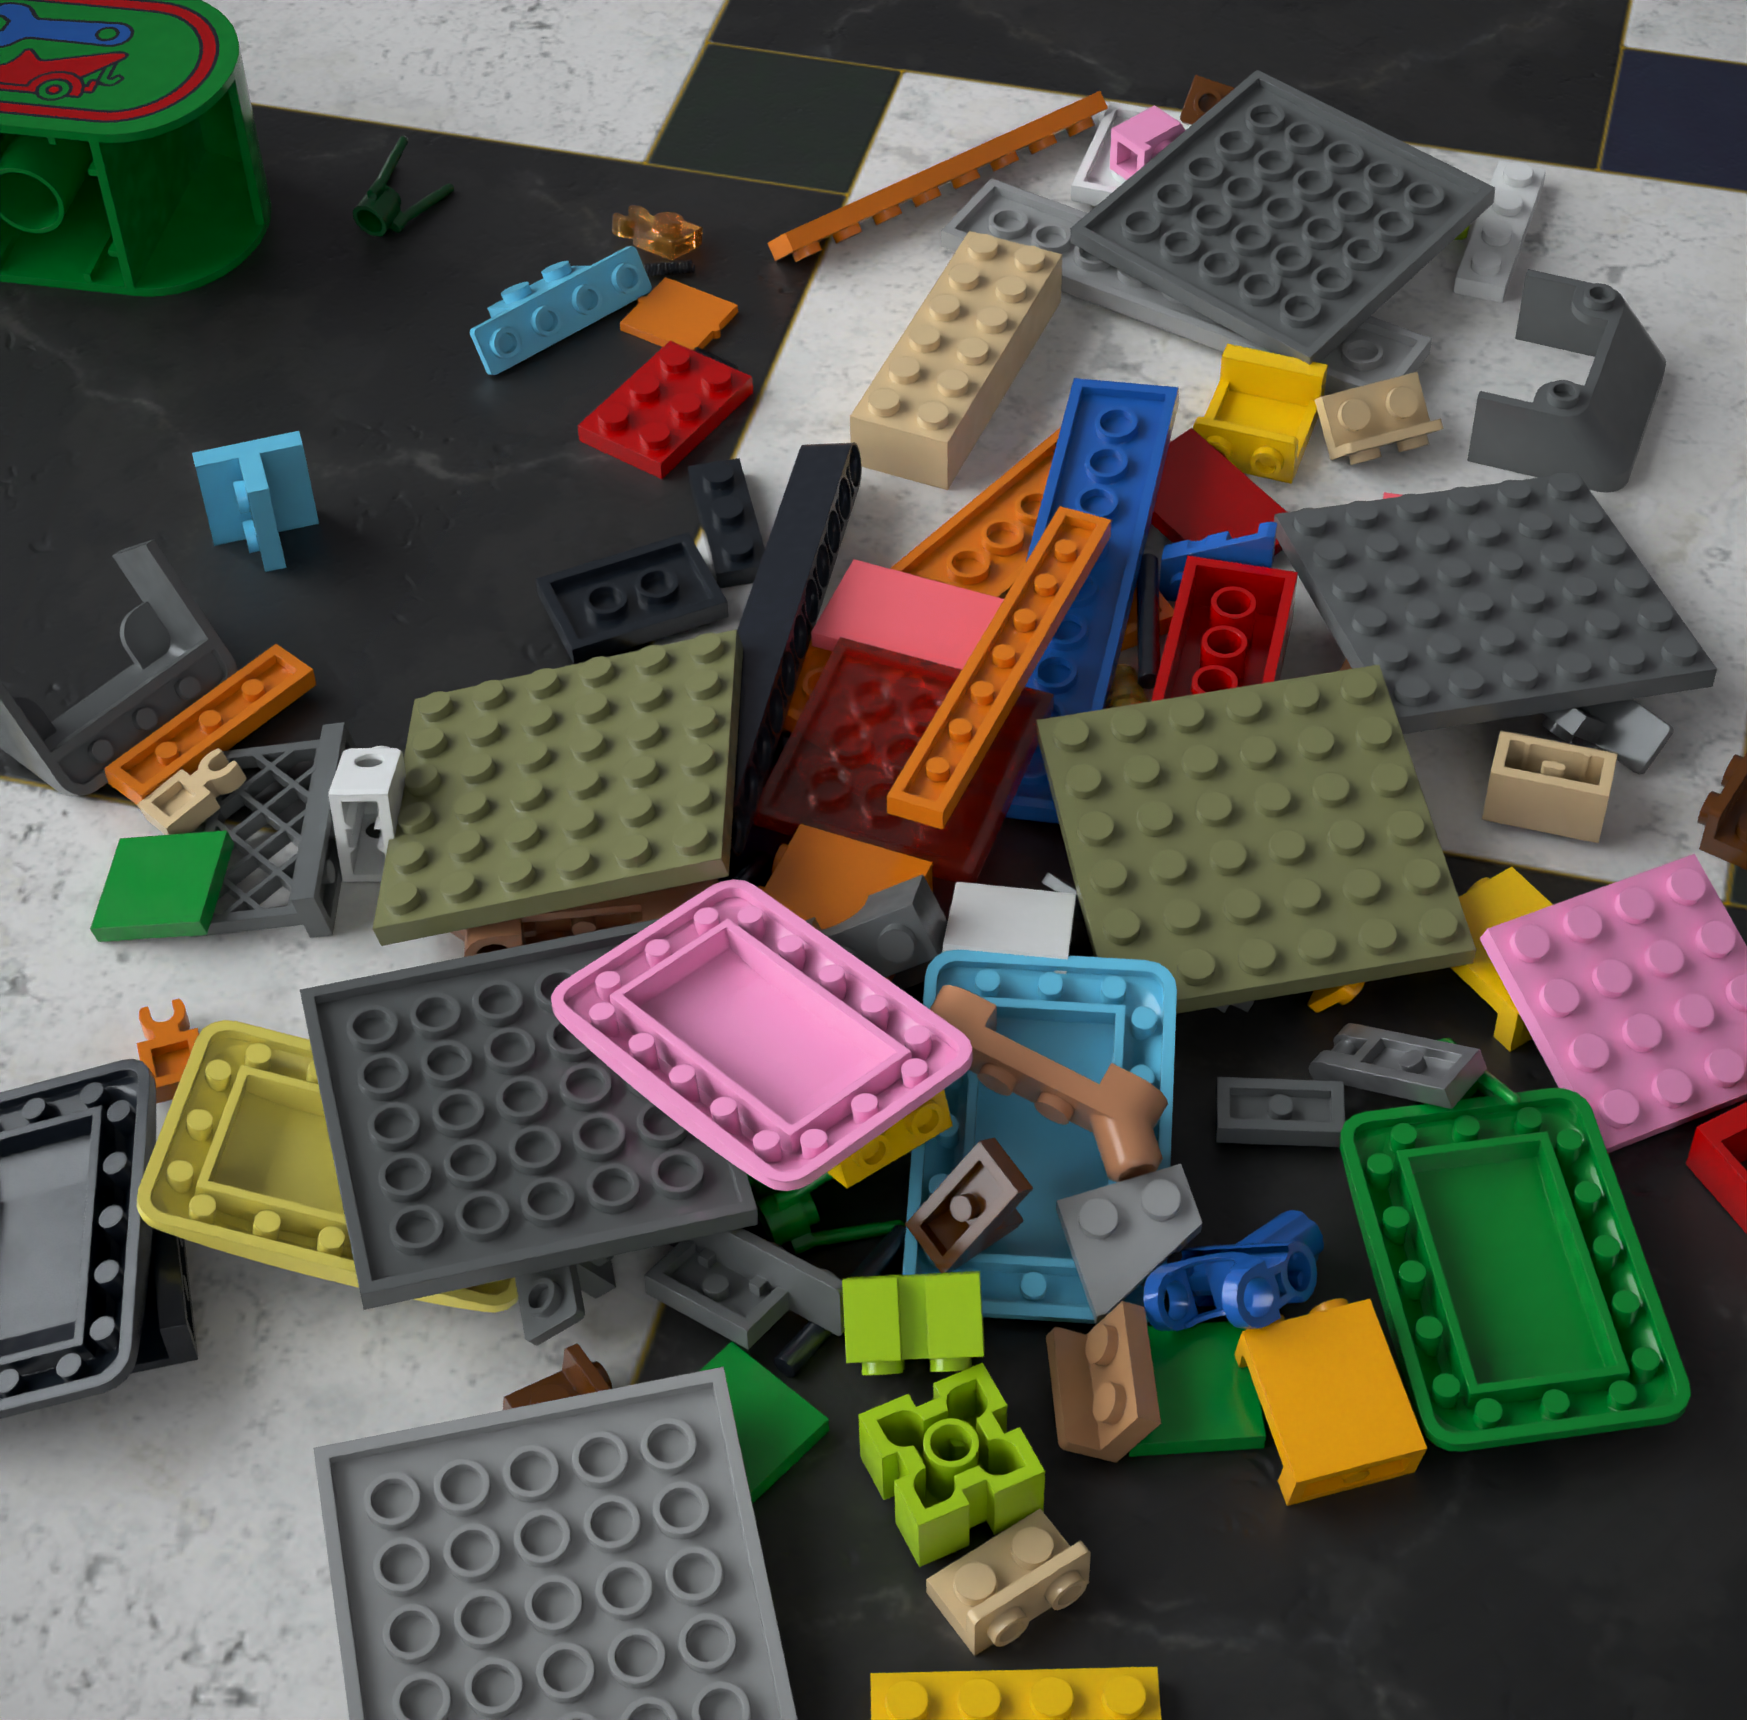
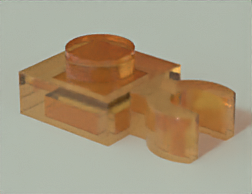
(660, 234)

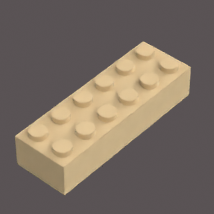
(956, 359)

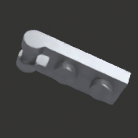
(1400, 1065)

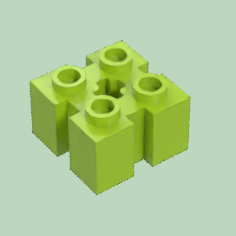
(913, 1319)
(951, 1464)

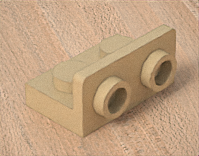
(1374, 417)
(1010, 1582)

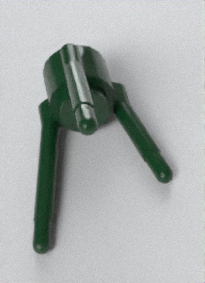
(381, 203)

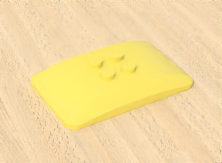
(253, 1163)

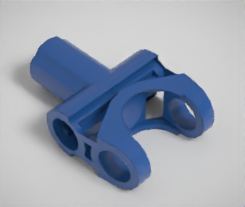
(1240, 1279)

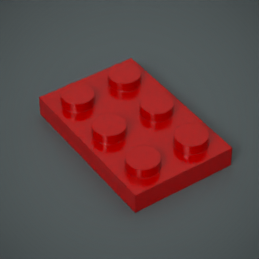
(665, 409)

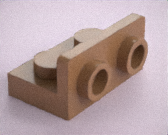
(1104, 1384)

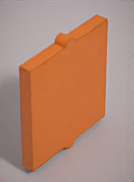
(678, 315)

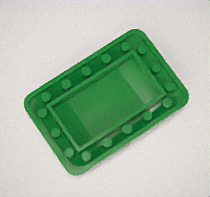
(1510, 1271)

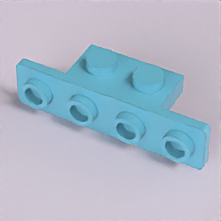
(557, 307)

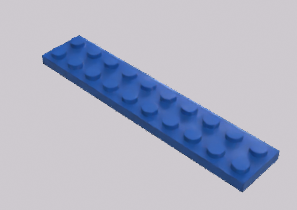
(1112, 468)

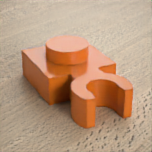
(166, 1048)

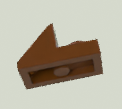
(971, 1207)

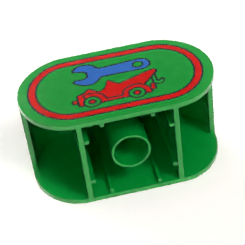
(125, 147)

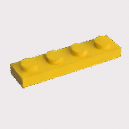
(1018, 1694)

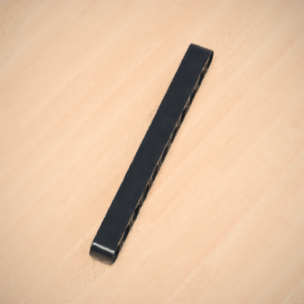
(786, 609)

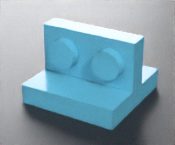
(256, 493)

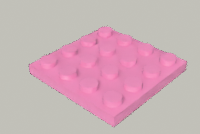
(1634, 998)

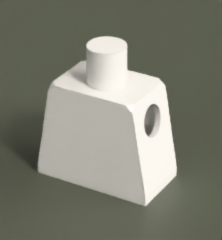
(366, 791)

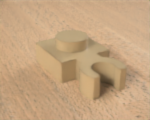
(189, 800)

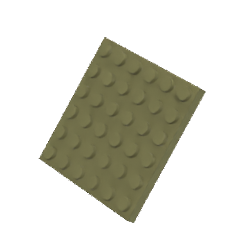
(565, 789)
(1255, 838)

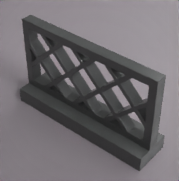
(315, 866)

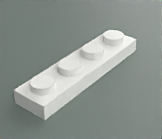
(1500, 232)

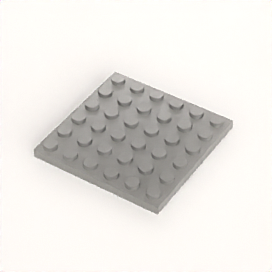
(555, 1564)

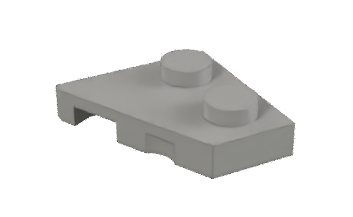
(1127, 1232)

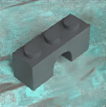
(893, 928)

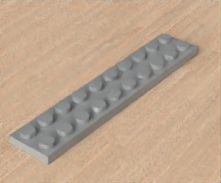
(1367, 356)

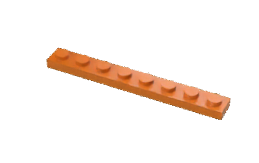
(924, 185)
(998, 669)

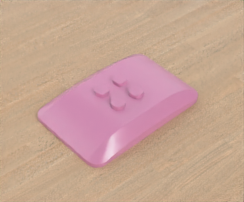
(760, 1034)

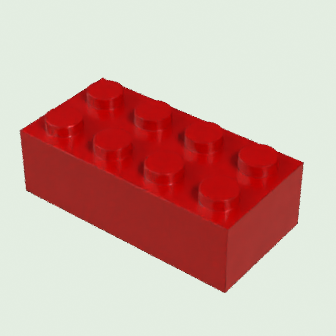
(1226, 628)

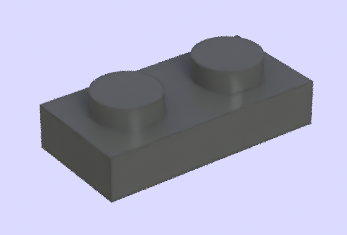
(1279, 1111)

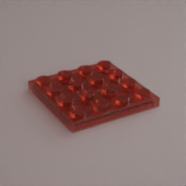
(858, 739)

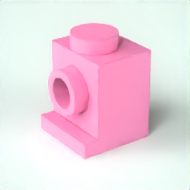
(1141, 140)

